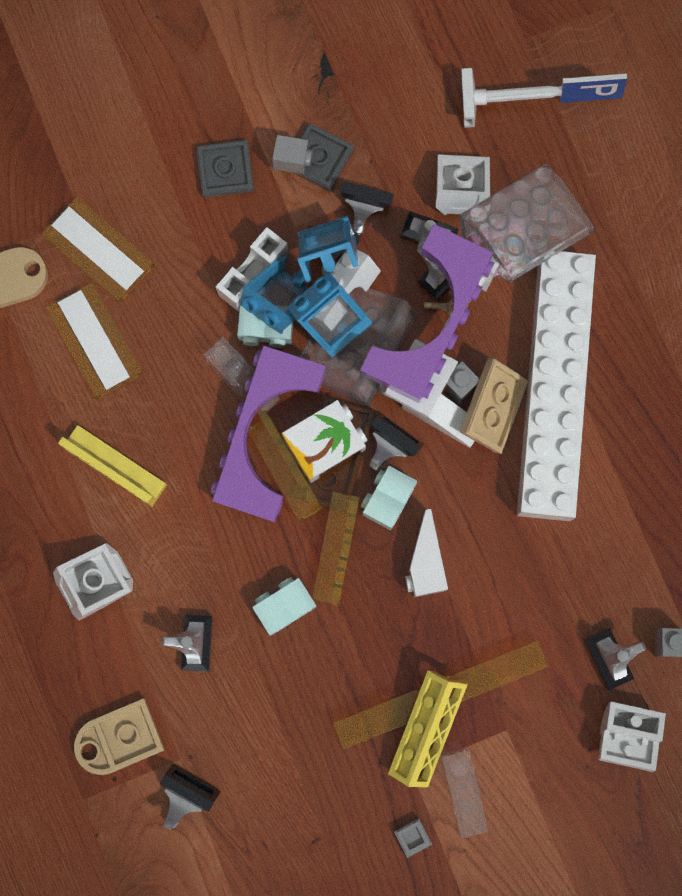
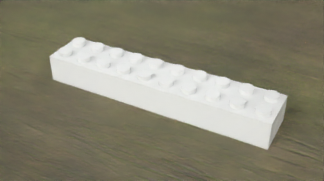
(556, 387)

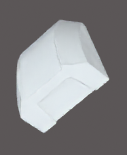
(461, 182)
(93, 580)

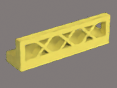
(113, 465)
(424, 729)

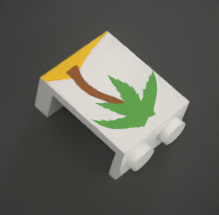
(324, 440)

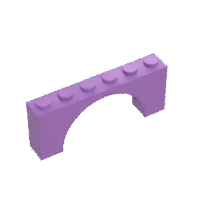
(463, 267)
(274, 375)

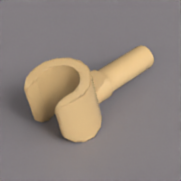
(439, 306)

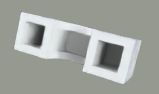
(263, 253)
(359, 276)

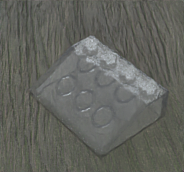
(526, 222)
(390, 326)

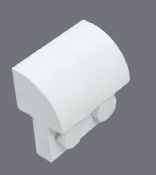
(631, 736)

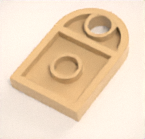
(14, 281)
(120, 739)

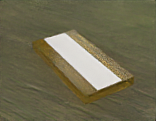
(98, 249)
(94, 341)

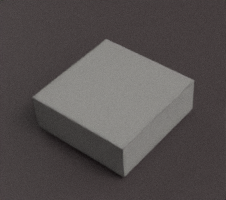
(412, 837)

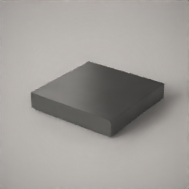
(328, 157)
(225, 168)

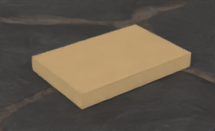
(494, 406)

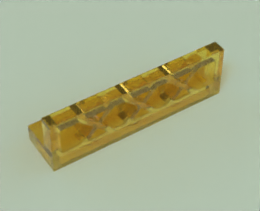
(284, 467)
(336, 548)

